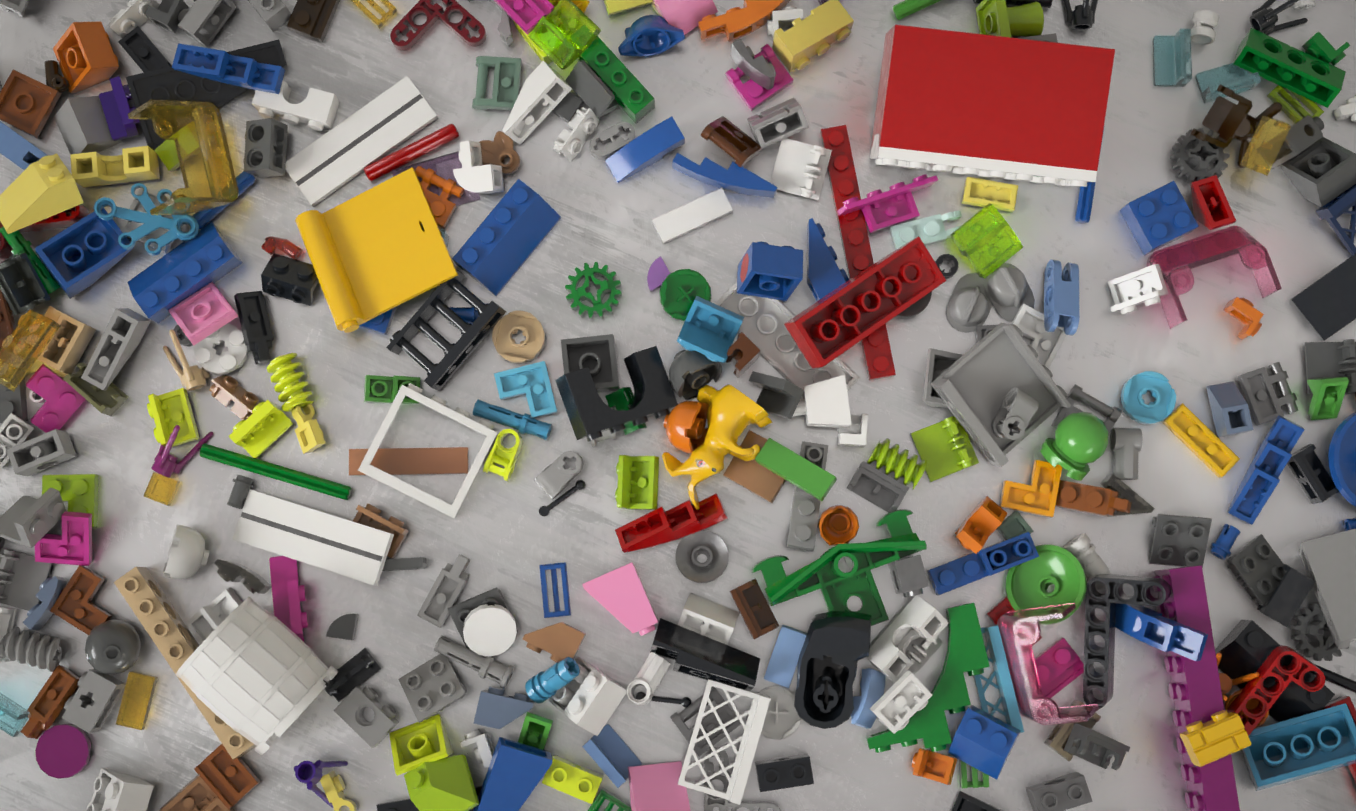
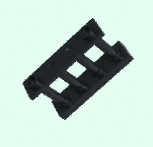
(454, 353)

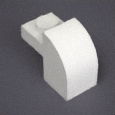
(475, 175)

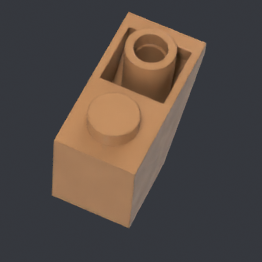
(558, 639)

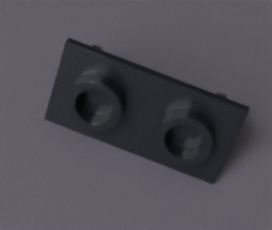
(352, 674)

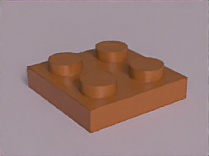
(26, 103)

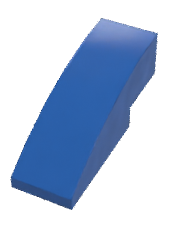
(645, 150)

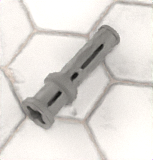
(483, 665)

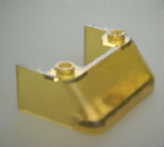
(200, 150)

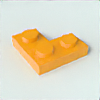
(1037, 497)

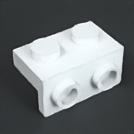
(1136, 288)

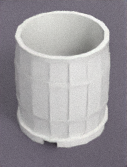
(255, 674)

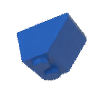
(983, 741)

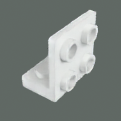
(901, 702)

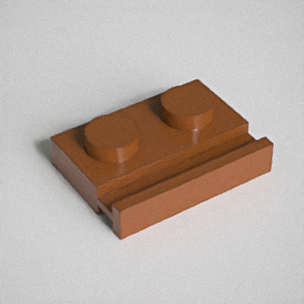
(227, 777)

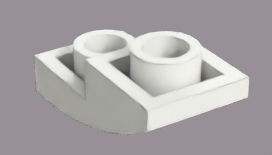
(12, 432)

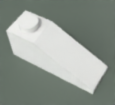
(537, 98)

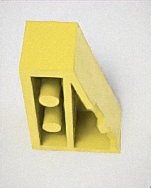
(812, 35)

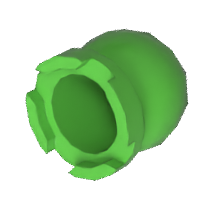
(1077, 441)

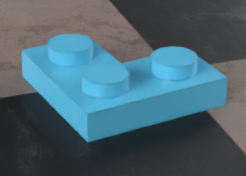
(533, 382)

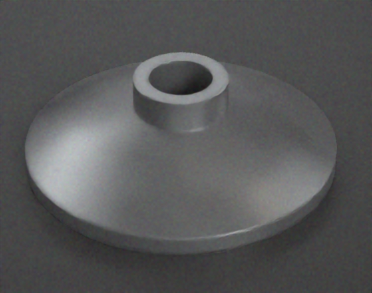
(702, 543)

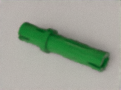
(21, 246)

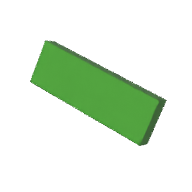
(795, 469)

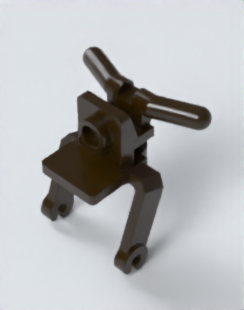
(1233, 121)

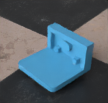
(709, 330)

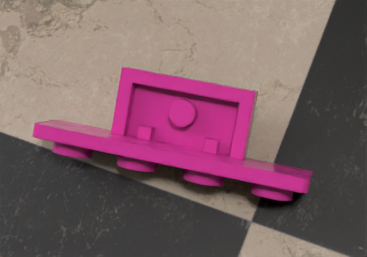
(889, 207)
(288, 594)

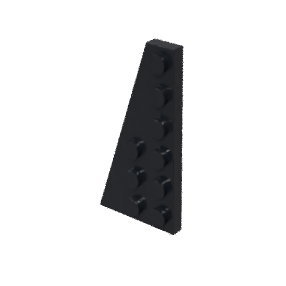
(181, 86)

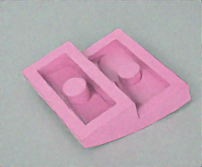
(685, 13)

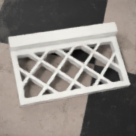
(747, 746)

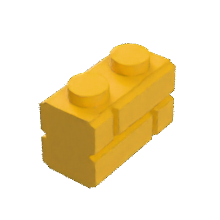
(1215, 738)

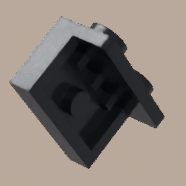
(289, 279)

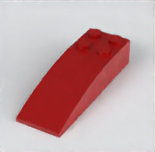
(865, 303)

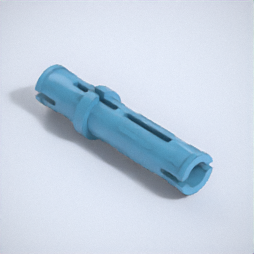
(520, 422)

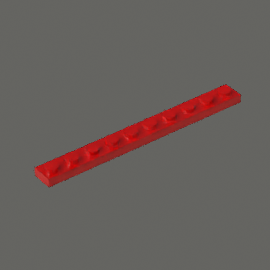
(855, 241)

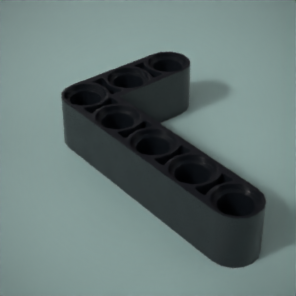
(1106, 628)

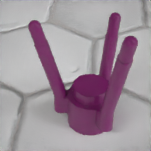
(166, 463)

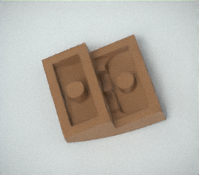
(753, 475)
(195, 797)

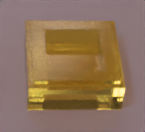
(161, 489)

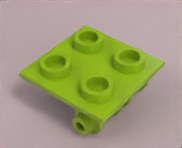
(944, 448)

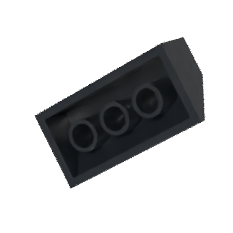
(1247, 650)

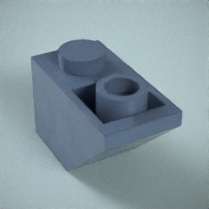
(1229, 409)
(498, 709)

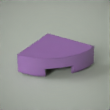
(657, 273)

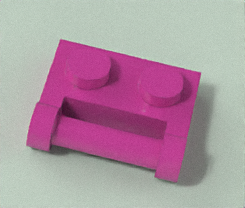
(753, 93)

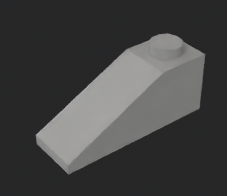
(115, 347)

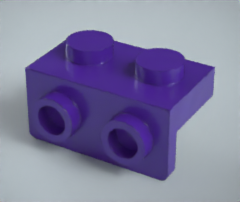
(116, 110)

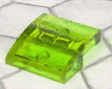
(564, 33)
(986, 240)

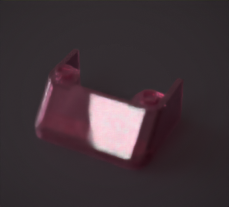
(1181, 258)
(1018, 632)

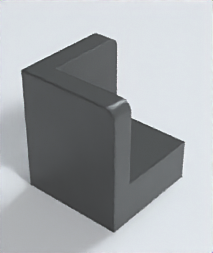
(167, 14)

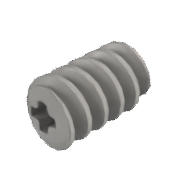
(31, 650)

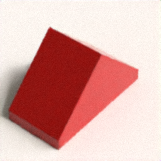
(1210, 203)

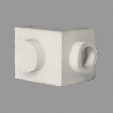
(783, 19)

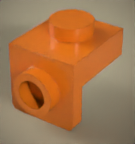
(1245, 312)
(934, 766)

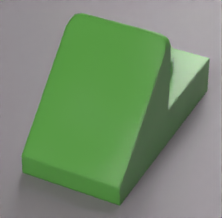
(1327, 397)
(535, 731)

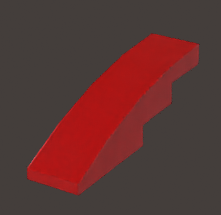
(670, 525)

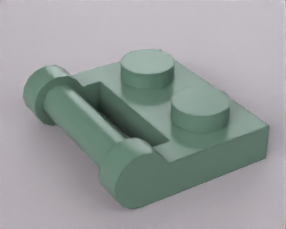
(505, 85)

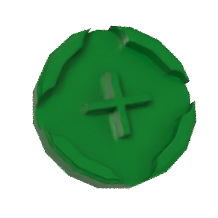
(680, 291)

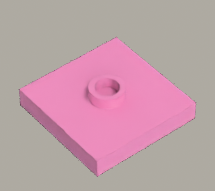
(203, 313)

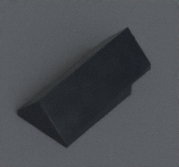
(704, 656)

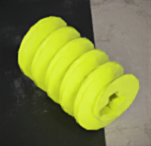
(288, 382)

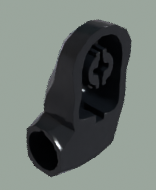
(830, 666)

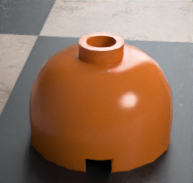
(687, 425)

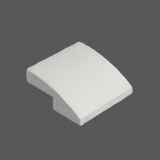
(211, 616)

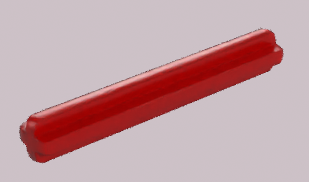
(411, 152)

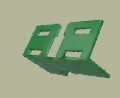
(618, 400)

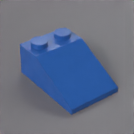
(83, 252)

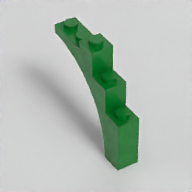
(964, 654)

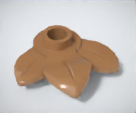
(496, 151)

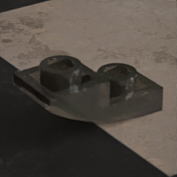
(236, 572)

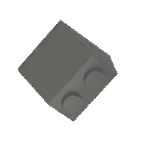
(1322, 171)

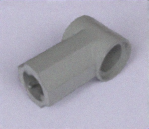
(1126, 445)

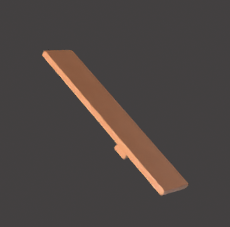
(413, 460)

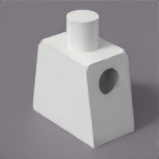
(826, 404)

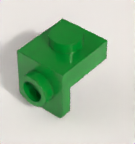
(1323, 50)

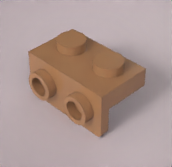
(371, 517)

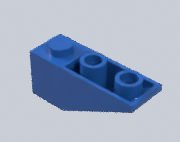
(822, 270)

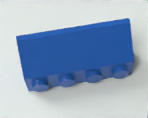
(506, 237)
(183, 272)

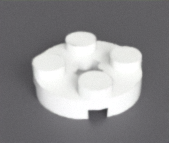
(227, 361)

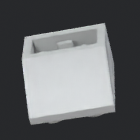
(589, 698)
(119, 792)

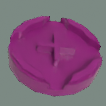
(63, 751)

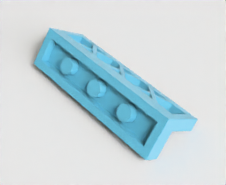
(1003, 680)

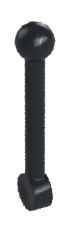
(545, 510)
(685, 702)

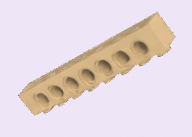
(174, 643)

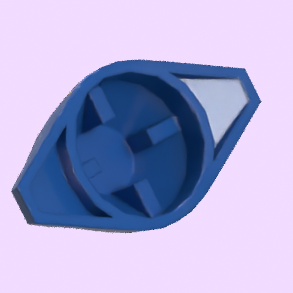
(650, 37)

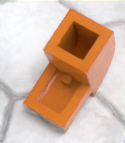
(980, 525)

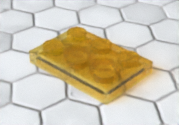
(24, 347)

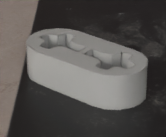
(609, 135)

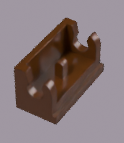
(744, 352)
(754, 609)

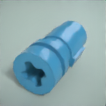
(554, 678)

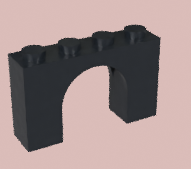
(592, 416)

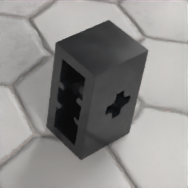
(784, 772)

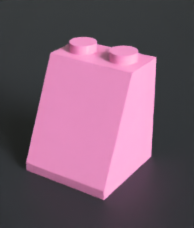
(624, 598)

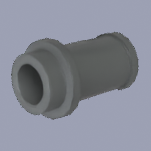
(240, 491)

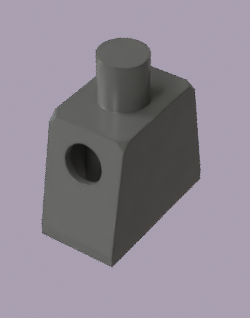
(1300, 137)

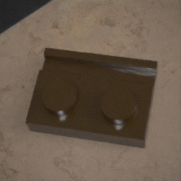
(312, 17)

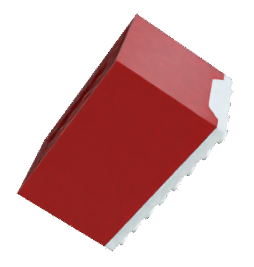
(991, 106)

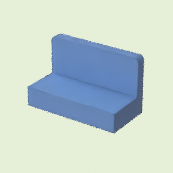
(611, 755)

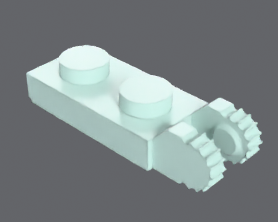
(929, 229)

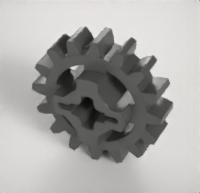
(1192, 165)
(1318, 642)

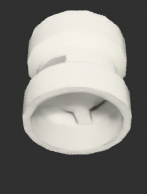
(1203, 27)

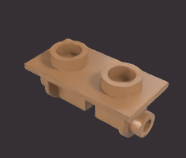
(228, 389)

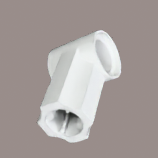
(648, 676)

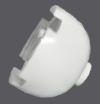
(185, 553)

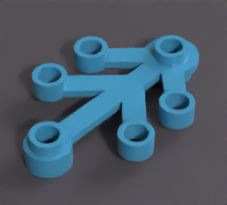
(149, 221)

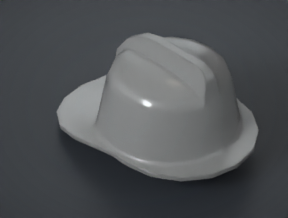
(1008, 290)
(968, 304)

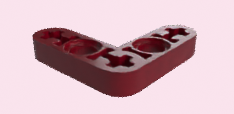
(434, 13)

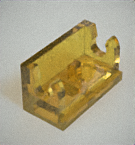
(1265, 145)

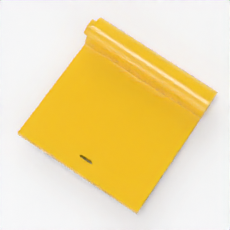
(375, 251)

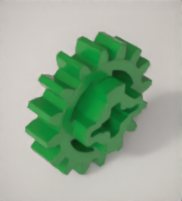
(583, 293)

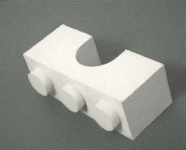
(316, 110)
(914, 622)

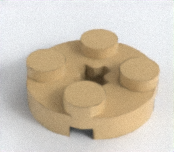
(527, 349)

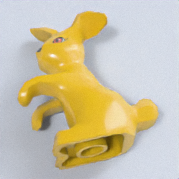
(726, 419)

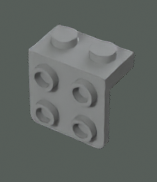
(32, 518)

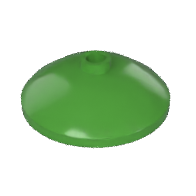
(1029, 581)

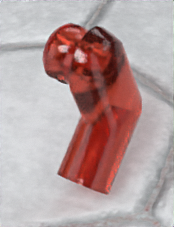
(284, 245)

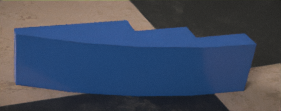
(227, 68)
(734, 179)
(1265, 469)

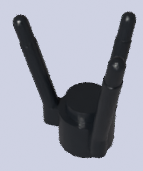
(1082, 16)
(1265, 19)

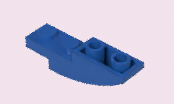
(983, 564)
(1160, 631)

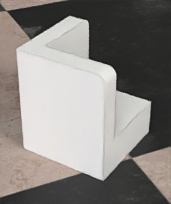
(856, 434)

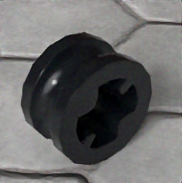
(951, 259)

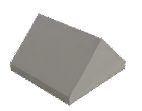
(84, 125)
(936, 364)

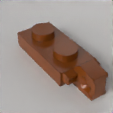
(1090, 499)
(50, 701)

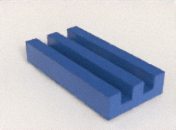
(547, 614)

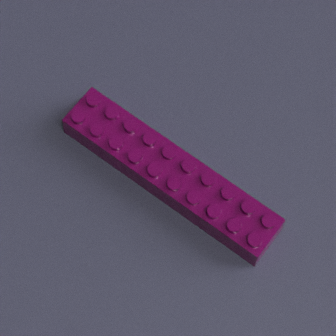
(1196, 690)

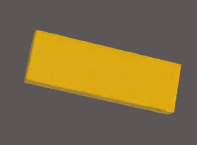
(1201, 440)

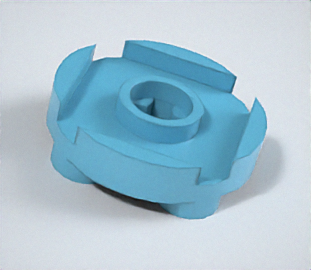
(1160, 389)

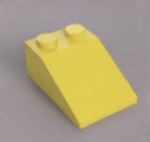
(38, 194)

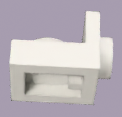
(484, 749)

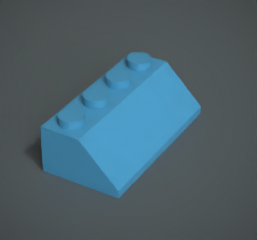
(1301, 747)

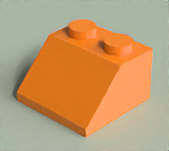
(85, 55)

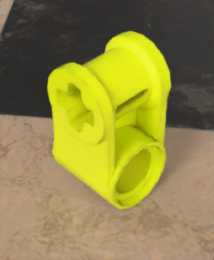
(503, 455)

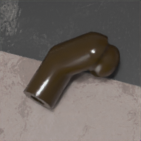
(53, 78)

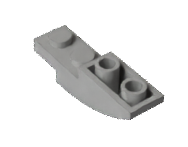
(805, 506)

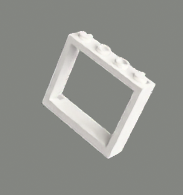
(440, 406)

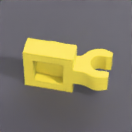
(308, 431)
(333, 787)

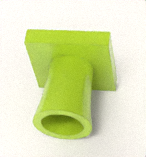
(1019, 21)

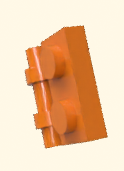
(440, 205)

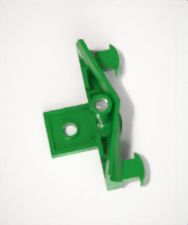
(845, 569)

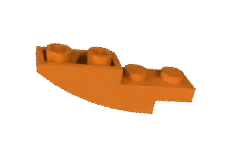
(739, 21)

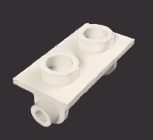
(132, 17)
(583, 125)

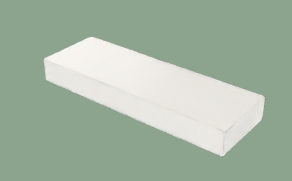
(692, 215)

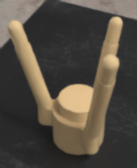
(190, 377)

